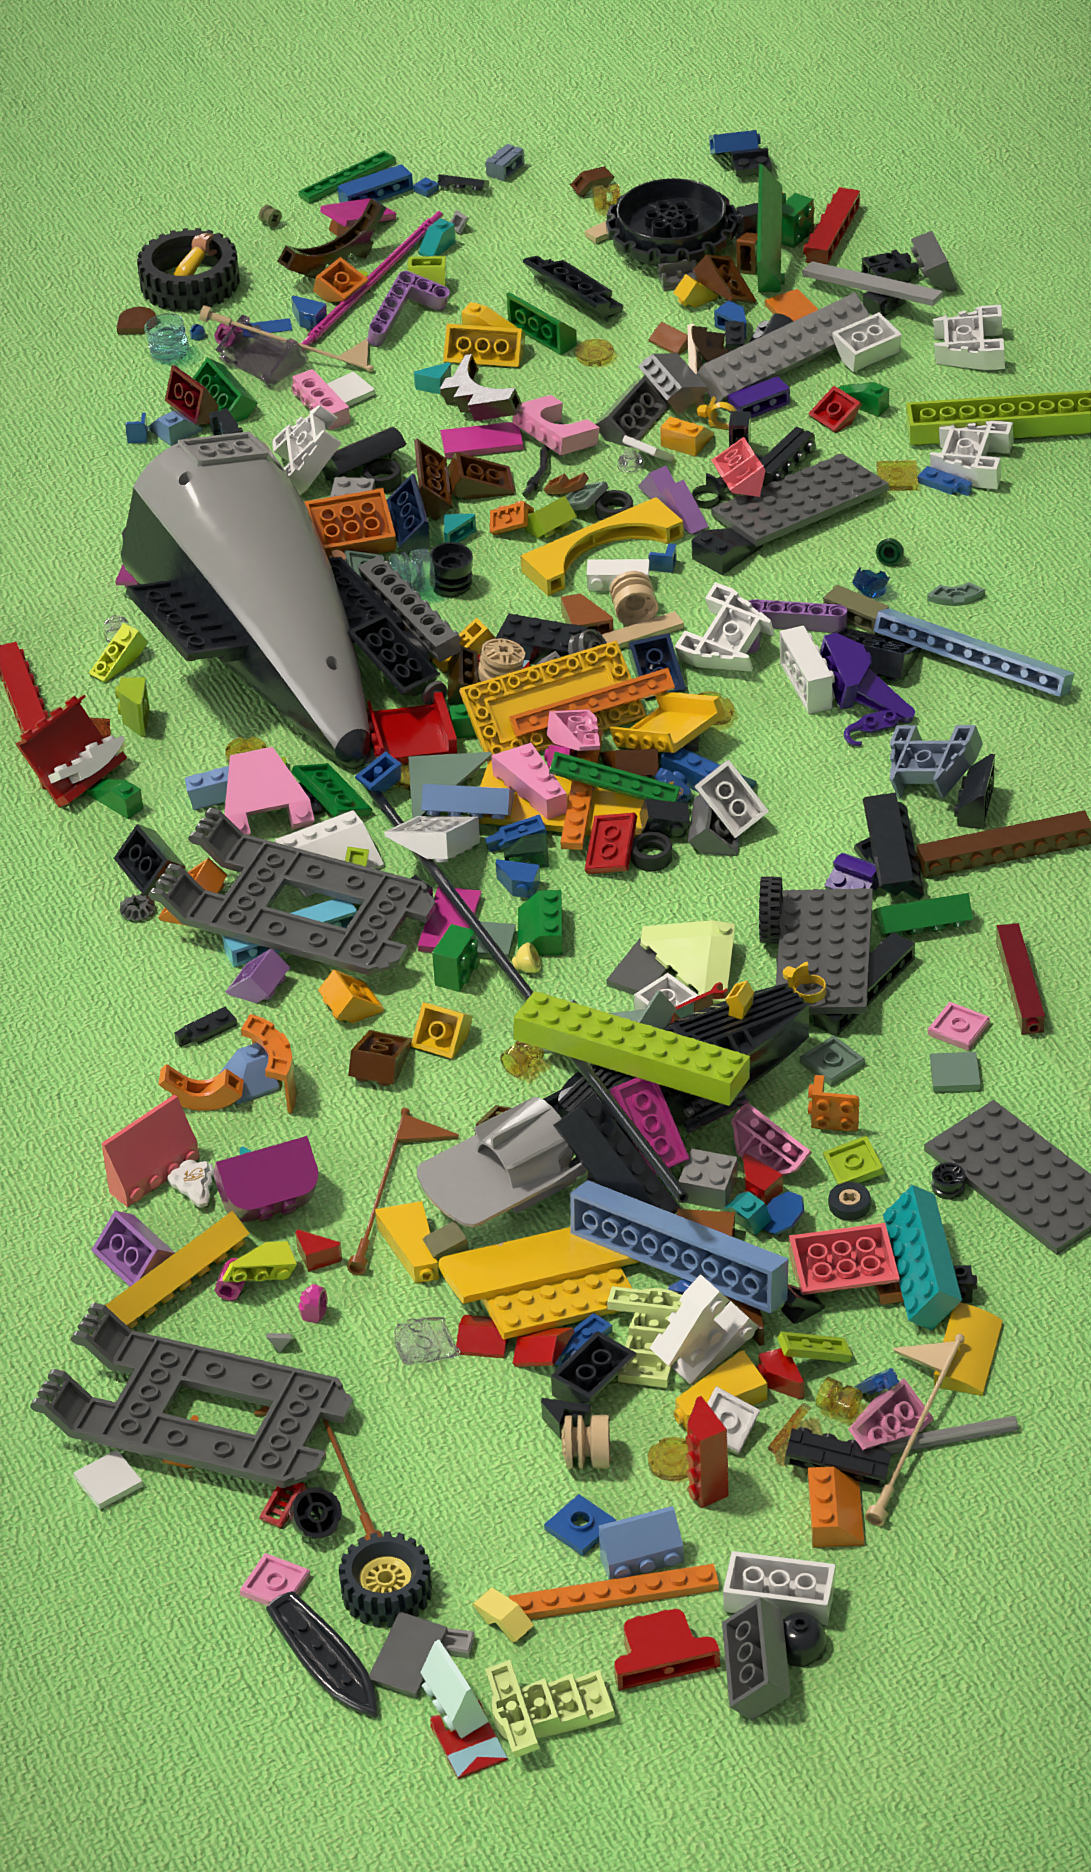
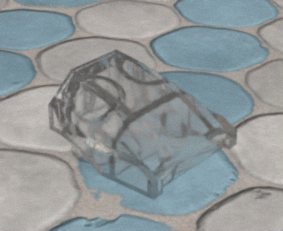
(424, 1340)

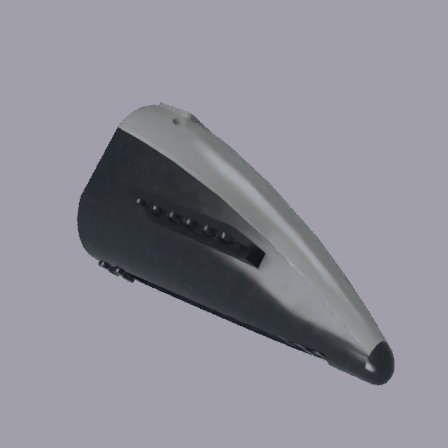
(243, 578)

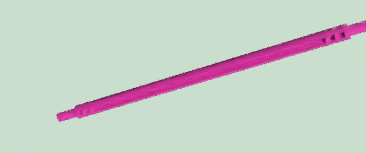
(373, 278)

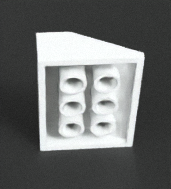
(437, 835)
(332, 838)

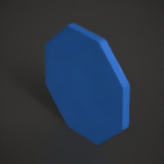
(785, 1212)

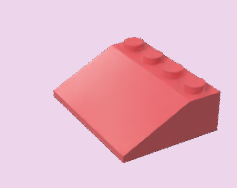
(148, 1151)
(842, 1259)

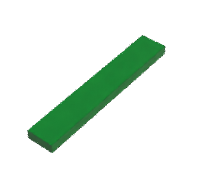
(364, 168)
(612, 778)

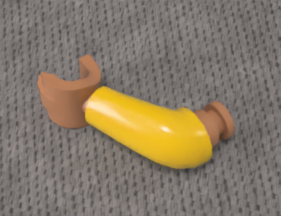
(199, 250)

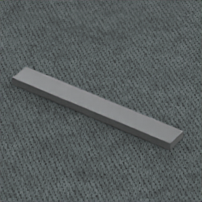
(872, 283)

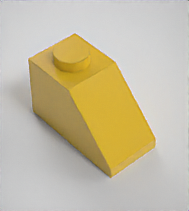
(693, 292)

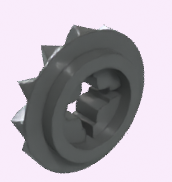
(131, 912)

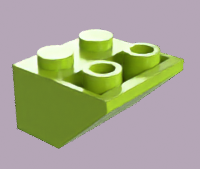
(429, 267)

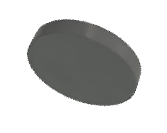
(434, 687)

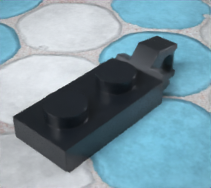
(461, 182)
(206, 1027)

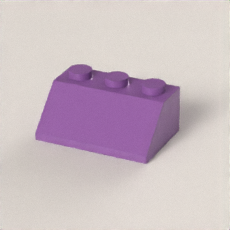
(130, 1247)

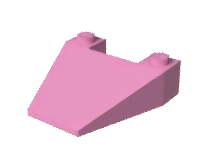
(263, 784)

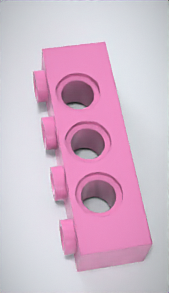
(314, 392)

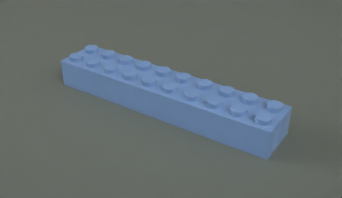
(679, 1246)

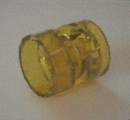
(600, 198)
(520, 1058)
(838, 1398)

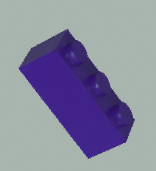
(761, 397)

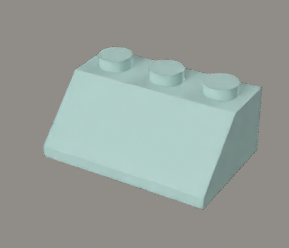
(451, 1692)

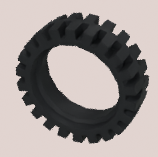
(770, 909)

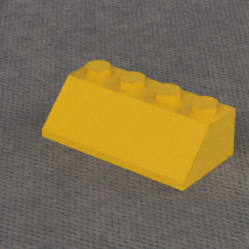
(487, 344)

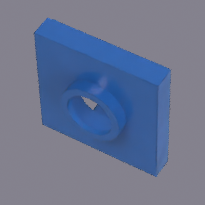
(578, 1537)

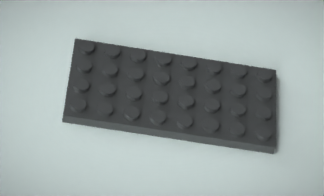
(800, 499)
(834, 937)
(1019, 1174)

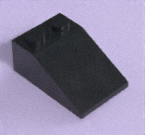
(721, 549)

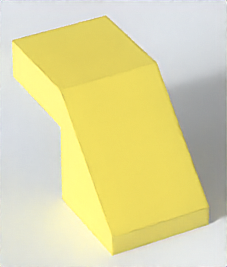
(505, 1612)

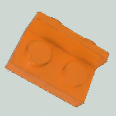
(509, 517)

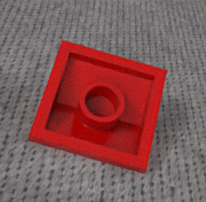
(835, 410)
(480, 1337)
(541, 1347)

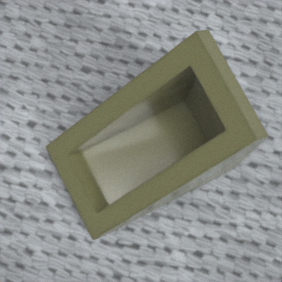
(446, 1241)

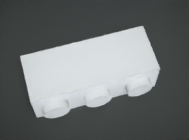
(602, 572)

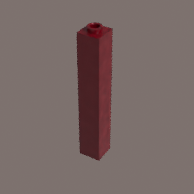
(1020, 979)

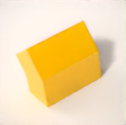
(740, 999)

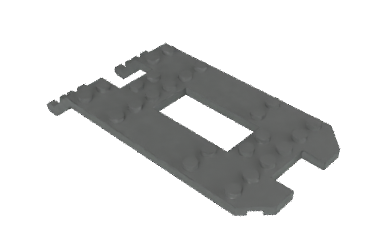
(265, 870)
(160, 1369)

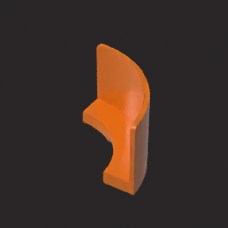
(279, 1053)

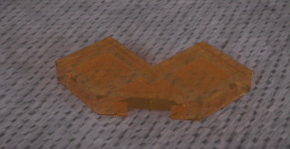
(785, 1432)

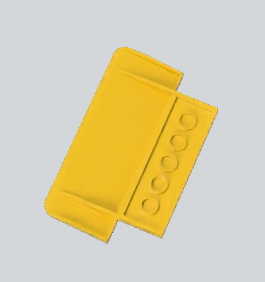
(537, 1280)

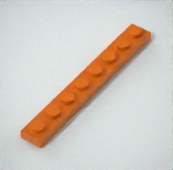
(595, 701)
(579, 805)
(618, 1592)

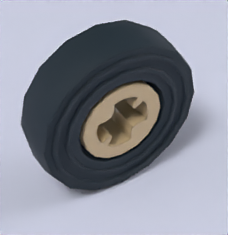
(841, 1200)

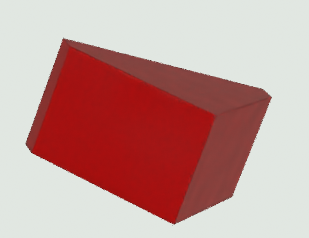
(317, 1250)

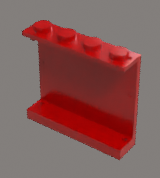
(58, 743)

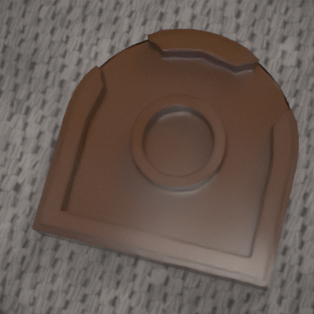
(134, 320)

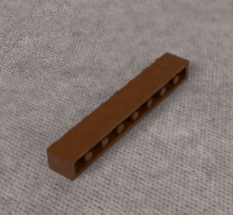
(1004, 844)

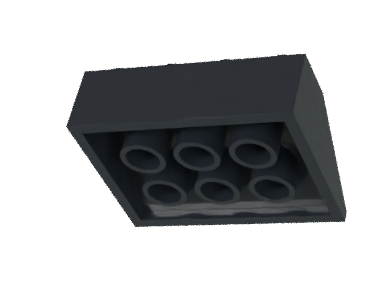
(394, 655)
(888, 655)

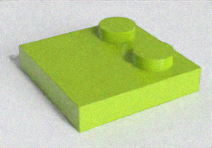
(853, 1161)

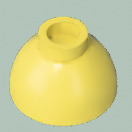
(527, 959)

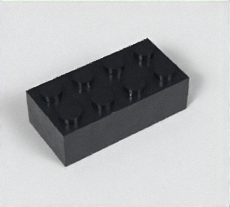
(538, 636)

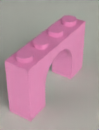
(537, 419)

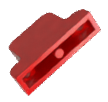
(661, 1649)

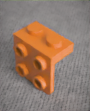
(832, 1109)

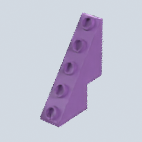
(675, 497)

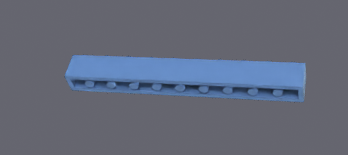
(974, 652)

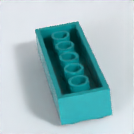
(922, 1257)

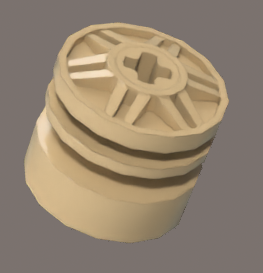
(633, 598)
(499, 658)
(587, 1441)

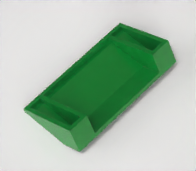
(769, 232)

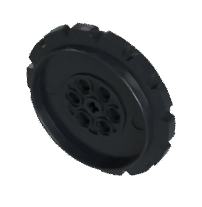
(671, 221)

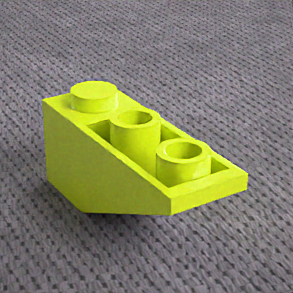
(120, 653)
(265, 1262)

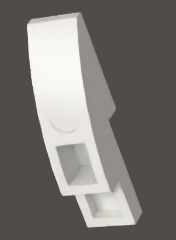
(90, 761)

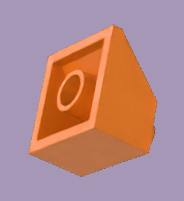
(338, 281)

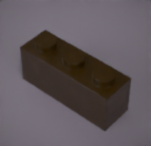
(461, 673)

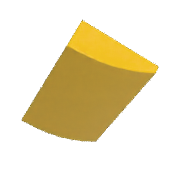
(975, 1355)

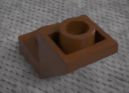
(588, 178)

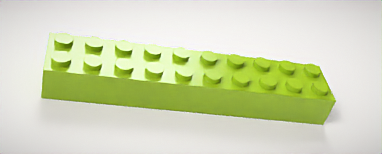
(1031, 415)
(631, 1048)

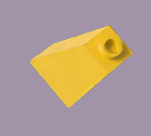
(403, 1230)
(735, 1376)

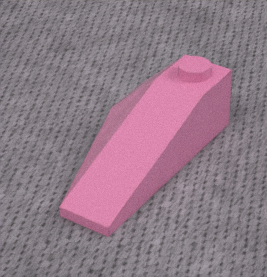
(574, 729)
(889, 1417)

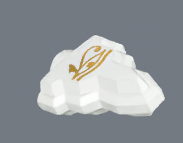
(193, 1180)

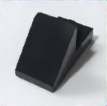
(799, 1306)
(555, 1411)

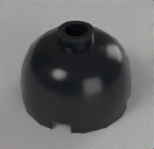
(315, 1513)
(804, 1639)

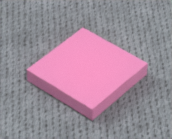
(958, 1026)
(273, 1578)

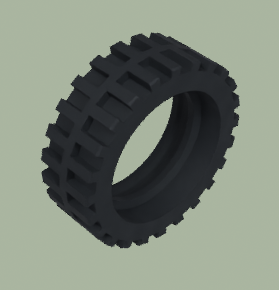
(191, 290)

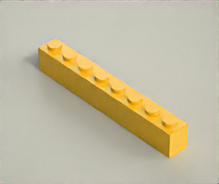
(178, 1270)

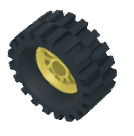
(385, 1578)

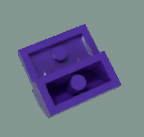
(852, 873)

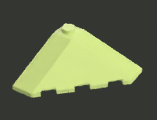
(694, 950)

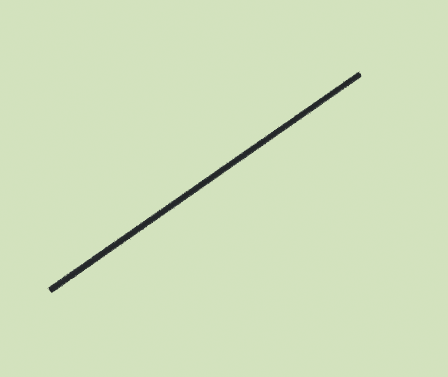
(525, 990)

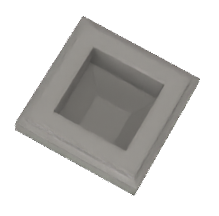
(460, 221)
(280, 1340)

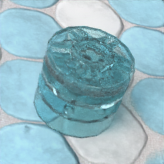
(167, 338)
(415, 570)

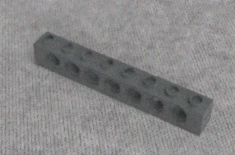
(411, 609)

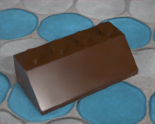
(432, 480)

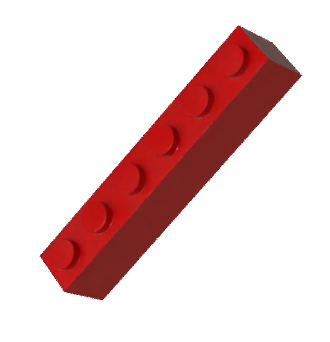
(832, 226)

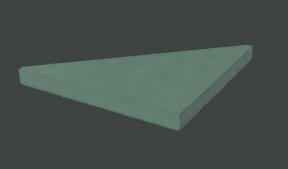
(441, 770)

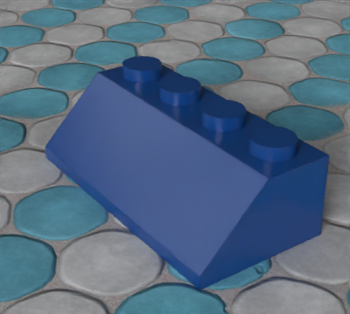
(693, 766)

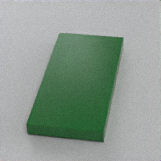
(331, 789)

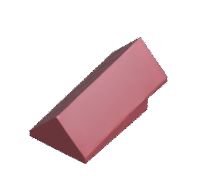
(740, 469)

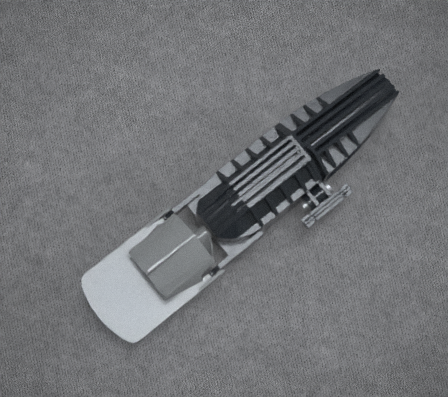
(525, 1159)

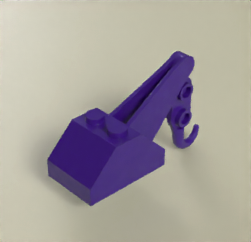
(859, 684)

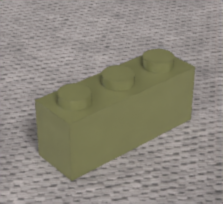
(860, 609)

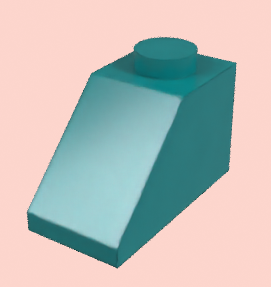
(438, 238)
(749, 1212)

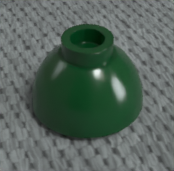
(889, 552)

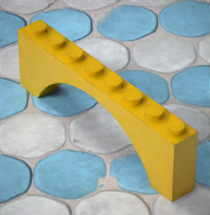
(646, 521)

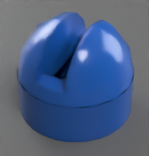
(197, 332)

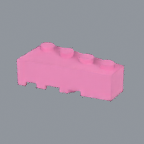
(530, 777)

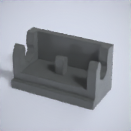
(673, 272)

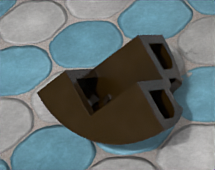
(708, 344)

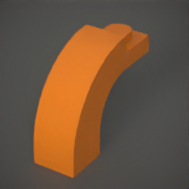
(202, 1094)

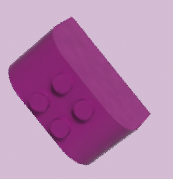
(267, 1180)

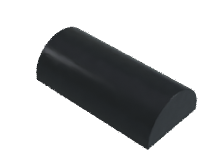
(363, 452)

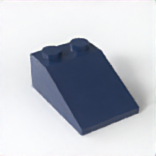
(654, 655)

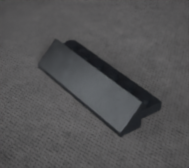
(575, 285)
(893, 845)
(611, 1155)

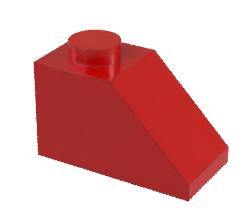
(761, 1179)
(781, 1373)

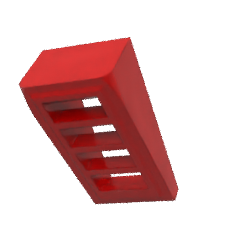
(274, 1500)

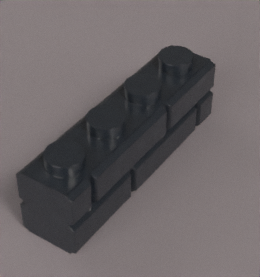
(787, 454)
(825, 1450)

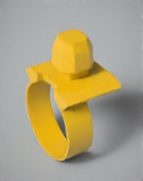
(709, 411)
(800, 976)

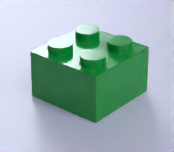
(797, 219)
(455, 958)

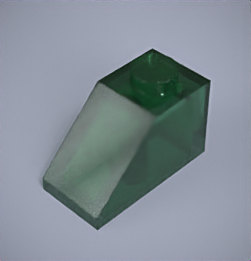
(530, 850)

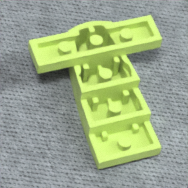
(651, 1311)
(544, 1707)

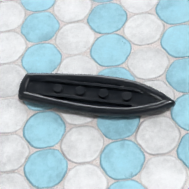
(324, 1653)

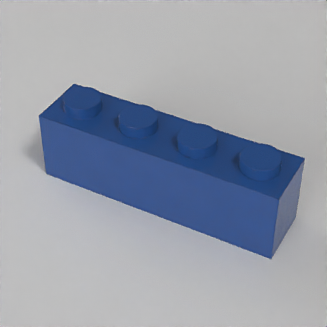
(377, 185)

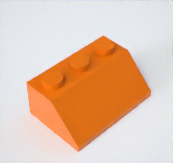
(208, 876)
(834, 1508)

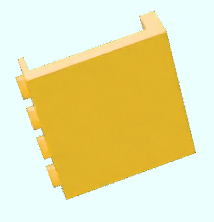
(672, 724)

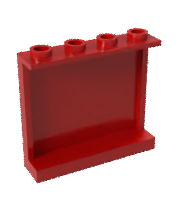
(412, 730)

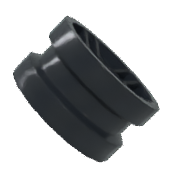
(948, 1180)

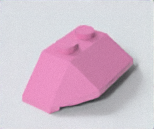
(767, 1141)

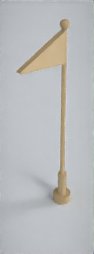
(356, 355)
(937, 1357)

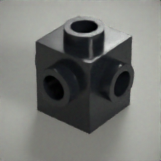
(966, 1282)

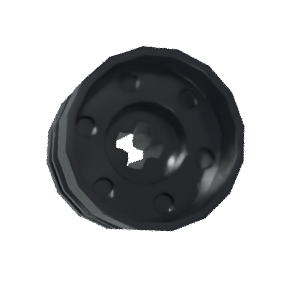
(452, 568)

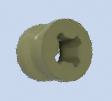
(270, 215)

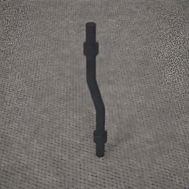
(534, 482)

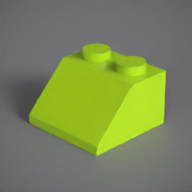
(550, 517)
(133, 703)

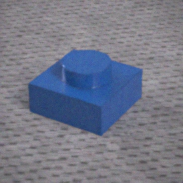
(426, 187)

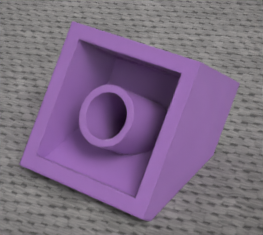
(259, 978)

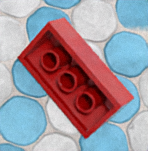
(706, 1455)

